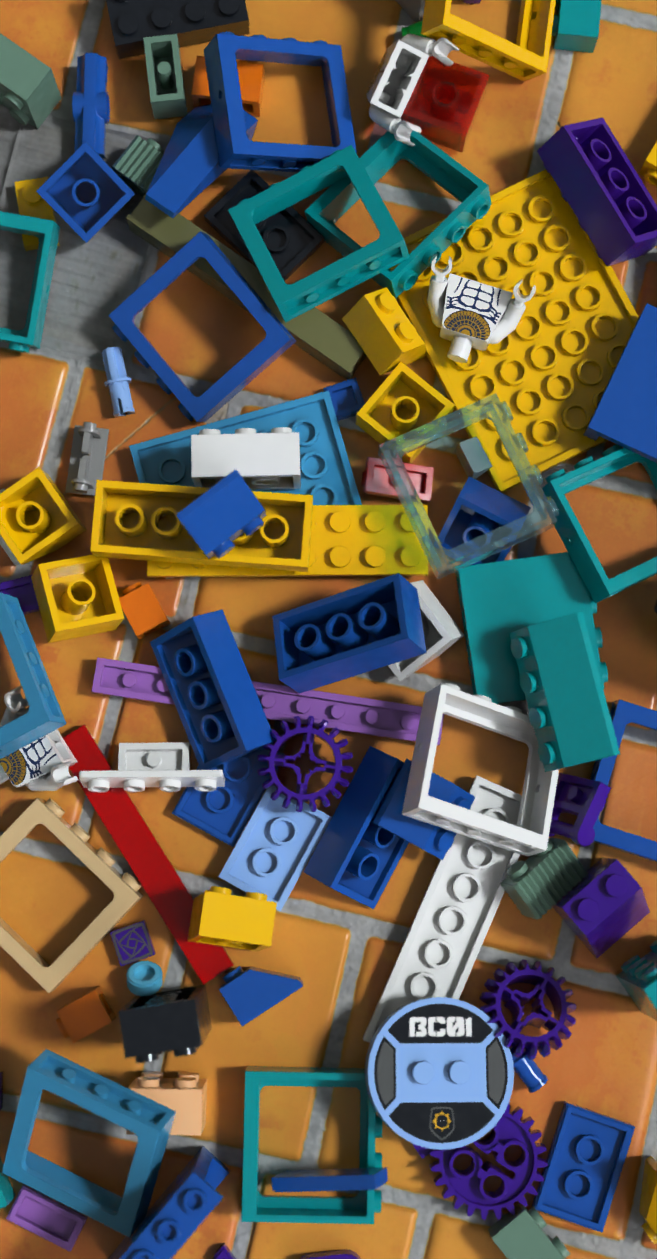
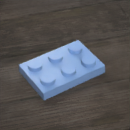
(274, 848)

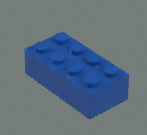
(349, 633)

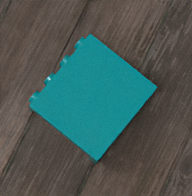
(508, 597)

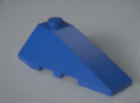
(189, 161)

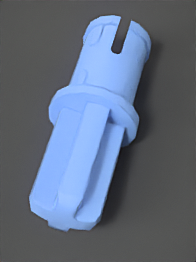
(117, 381)

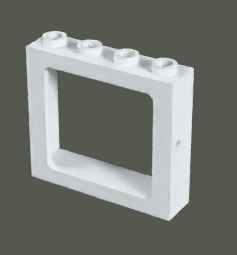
(538, 790)

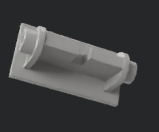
(87, 458)

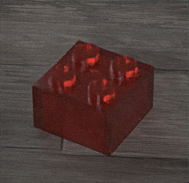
(446, 102)

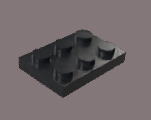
(285, 234)

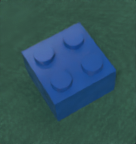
(86, 192)

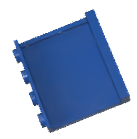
(630, 399)
(177, 1211)

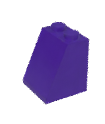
(603, 905)

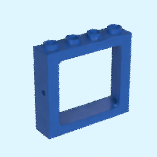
(233, 145)
(276, 342)
(622, 714)

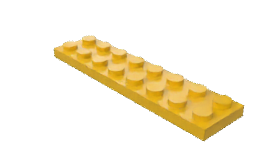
(342, 543)

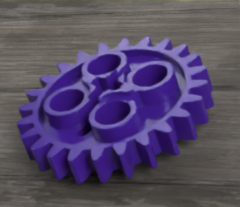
(468, 1183)

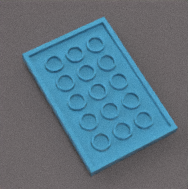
(323, 455)

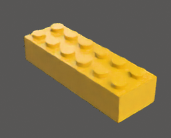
(142, 524)

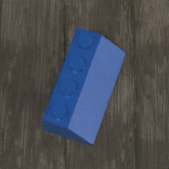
(212, 690)
(354, 851)

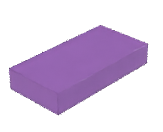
(46, 1217)

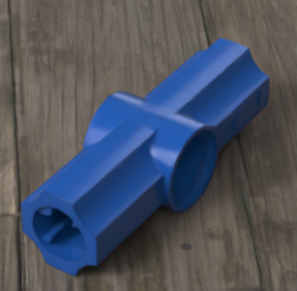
(91, 102)

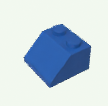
(477, 513)
(222, 515)
(416, 832)

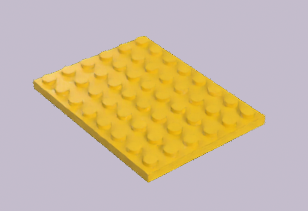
(565, 341)

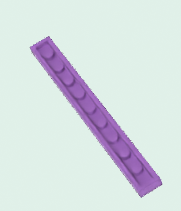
(278, 702)

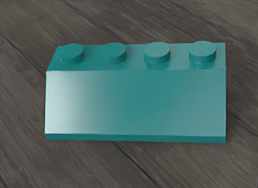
(563, 692)

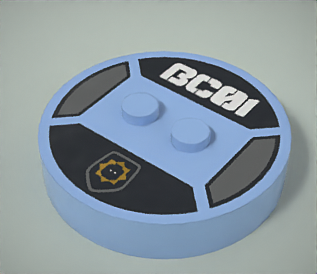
(439, 1073)

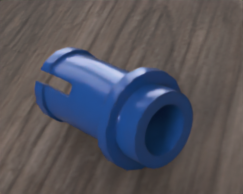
(528, 1072)

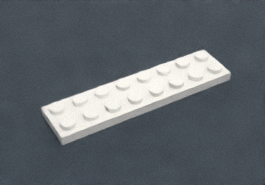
(452, 912)

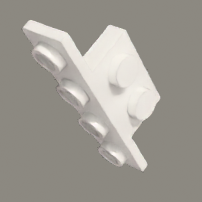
(153, 766)

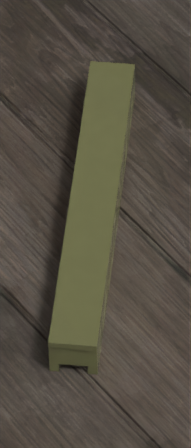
(312, 330)

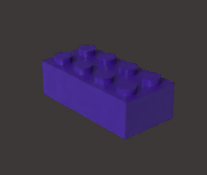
(602, 190)

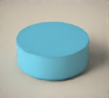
(144, 978)

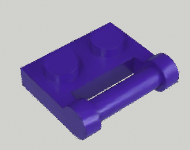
(580, 798)

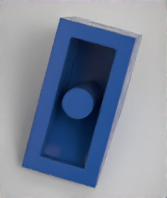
(256, 991)

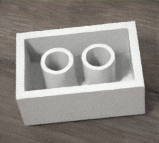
(261, 459)

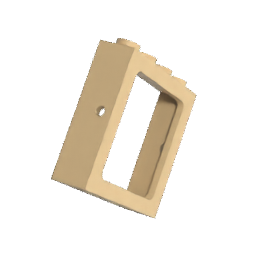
(99, 862)

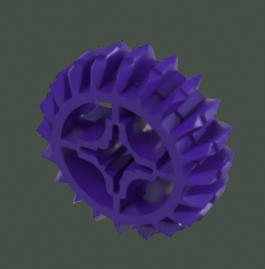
(331, 767)
(540, 1014)

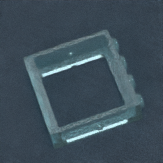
(448, 561)

